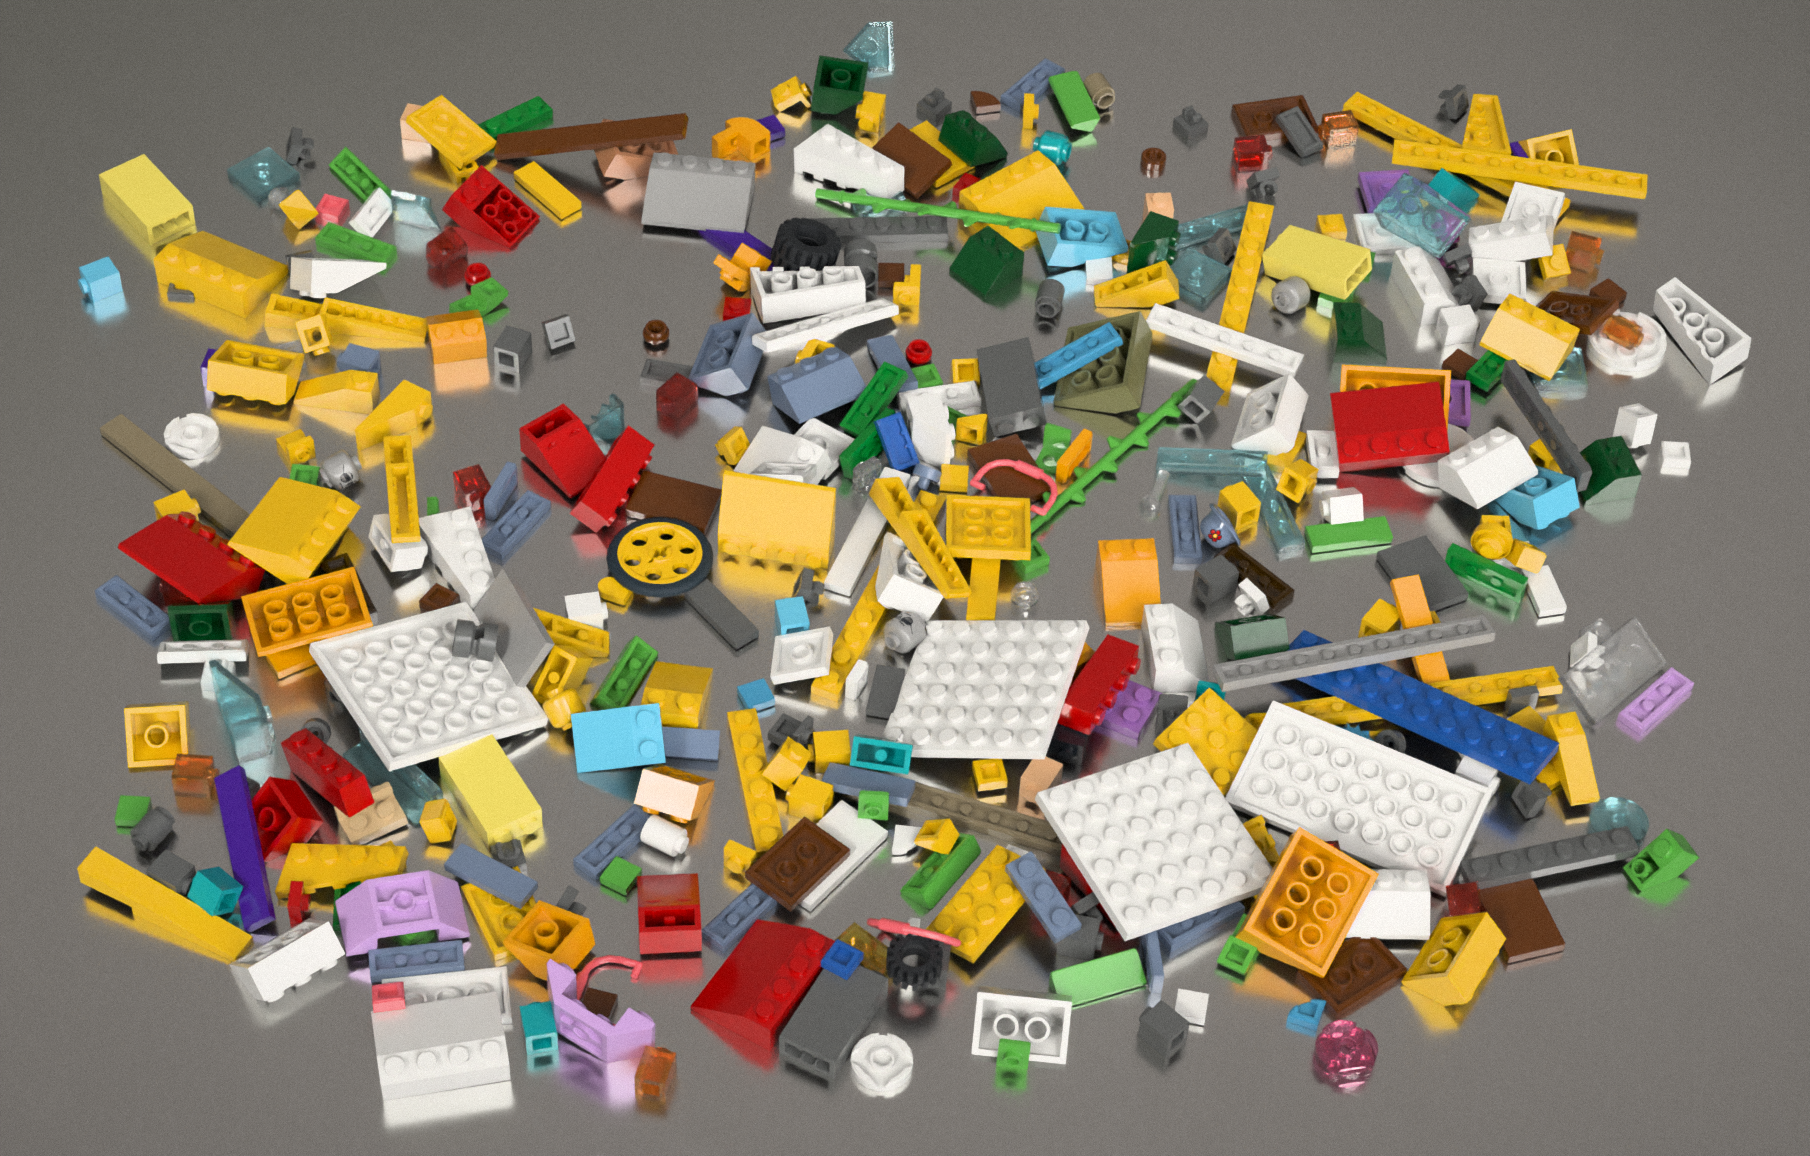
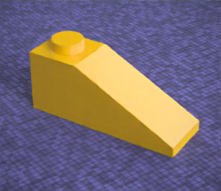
(1139, 288)
(342, 391)
(395, 414)
(583, 637)
(1573, 758)

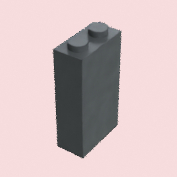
(1011, 387)
(833, 1019)

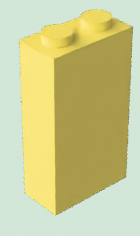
(147, 199)
(1320, 260)
(490, 792)

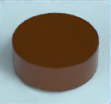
(1153, 159)

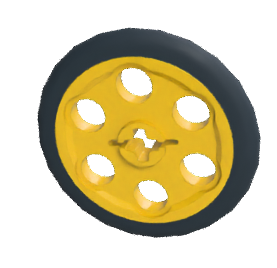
(669, 583)

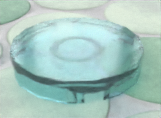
(1617, 813)

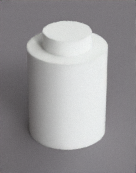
(664, 836)

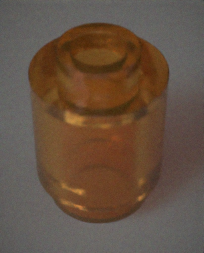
(1623, 332)

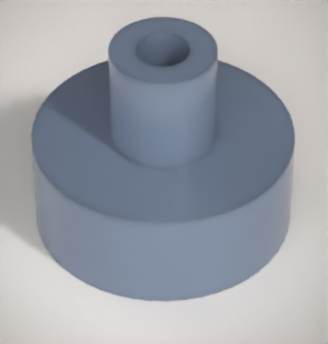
(926, 475)

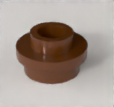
(656, 332)

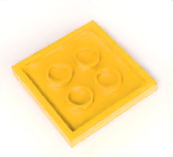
(988, 527)
(1215, 735)

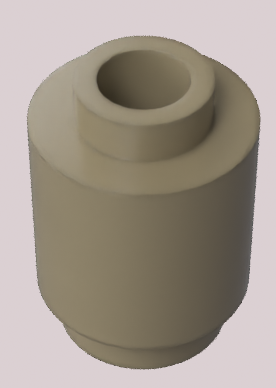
(1099, 90)

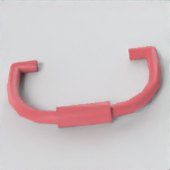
(1025, 468)
(904, 928)
(582, 977)

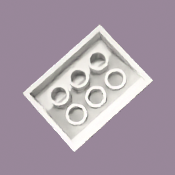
(440, 1046)

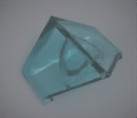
(875, 46)
(413, 211)
(608, 422)

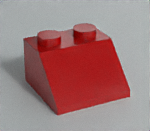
(283, 817)

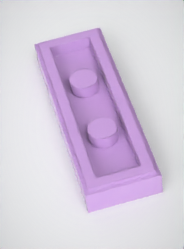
(1655, 701)

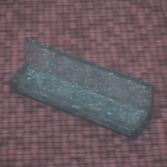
(409, 784)

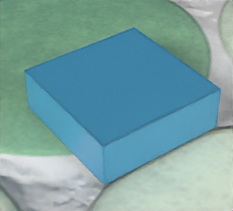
(756, 695)

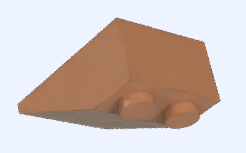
(630, 160)

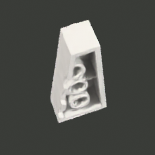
(848, 162)
(805, 292)
(1700, 330)
(458, 552)

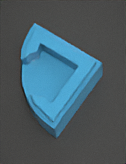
(1307, 1014)

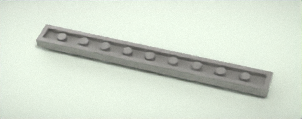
(1353, 653)

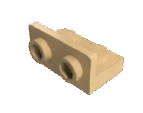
(374, 820)

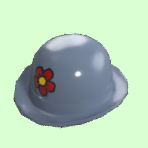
(1218, 528)

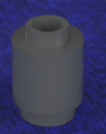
(1049, 298)
(152, 829)

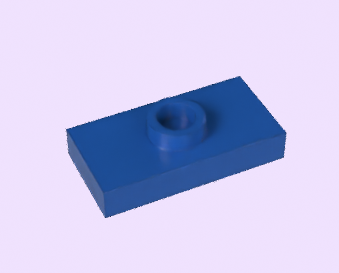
(896, 442)

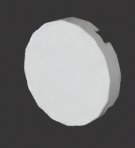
(192, 436)
(881, 1062)

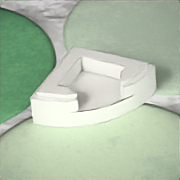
(904, 839)

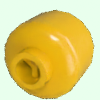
(561, 706)

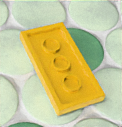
(980, 906)

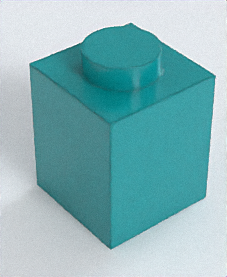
(215, 891)
(538, 1027)

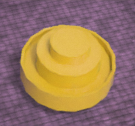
(1491, 541)

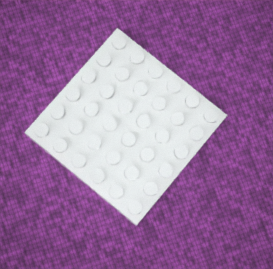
(987, 688)
(417, 696)
(1155, 841)

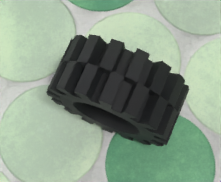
(914, 975)

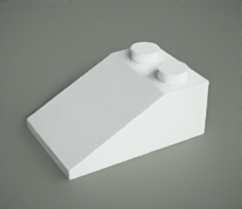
(326, 275)
(782, 447)
(903, 582)

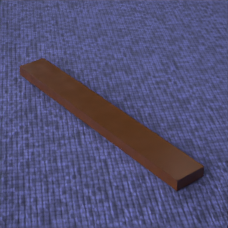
(591, 136)

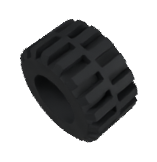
(805, 245)

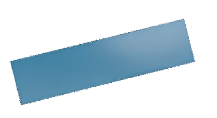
(1077, 354)

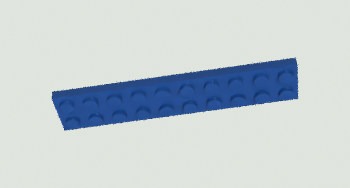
(1435, 715)

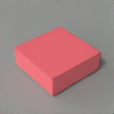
(332, 208)
(388, 997)

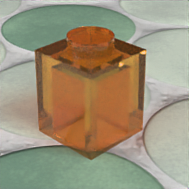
(1338, 129)
(1583, 252)
(194, 775)
(655, 1073)

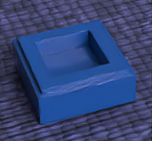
(842, 959)

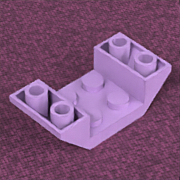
(400, 907)
(594, 1032)

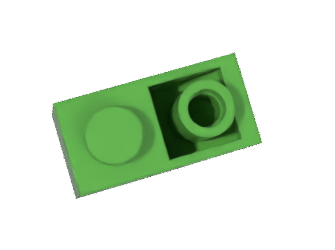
(1661, 860)

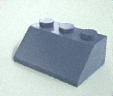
(728, 357)
(816, 385)

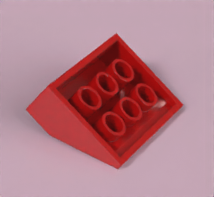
(1389, 426)
(193, 559)
(764, 981)

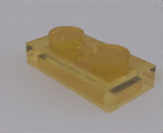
(874, 950)

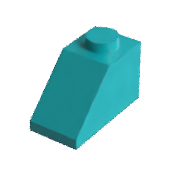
(1453, 188)
(881, 754)

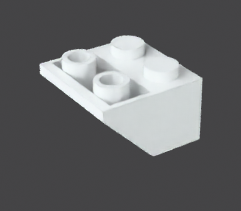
(930, 429)

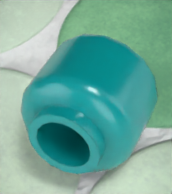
(1053, 146)

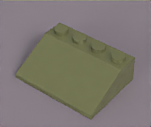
(1115, 379)

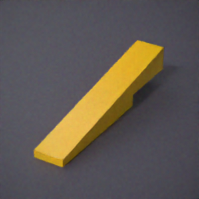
(346, 318)
(401, 489)
(919, 536)
(984, 589)
(162, 905)

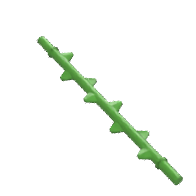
(949, 210)
(1117, 448)

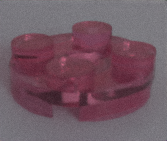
(1340, 1065)

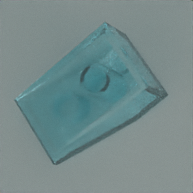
(1421, 215)
(243, 715)

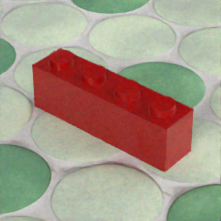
(612, 479)
(1099, 684)
(327, 772)

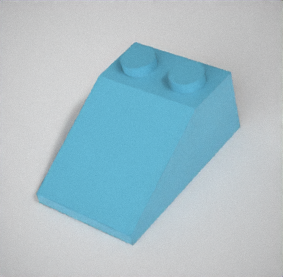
(1082, 236)
(1541, 499)
(618, 738)

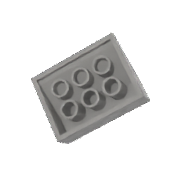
(698, 193)

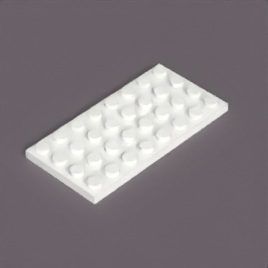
(1358, 792)

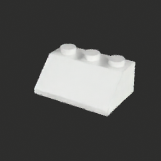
(1513, 239)
(1423, 284)
(1271, 417)
(1486, 468)
(1173, 648)
(1395, 907)
(288, 959)
(1022, 1016)

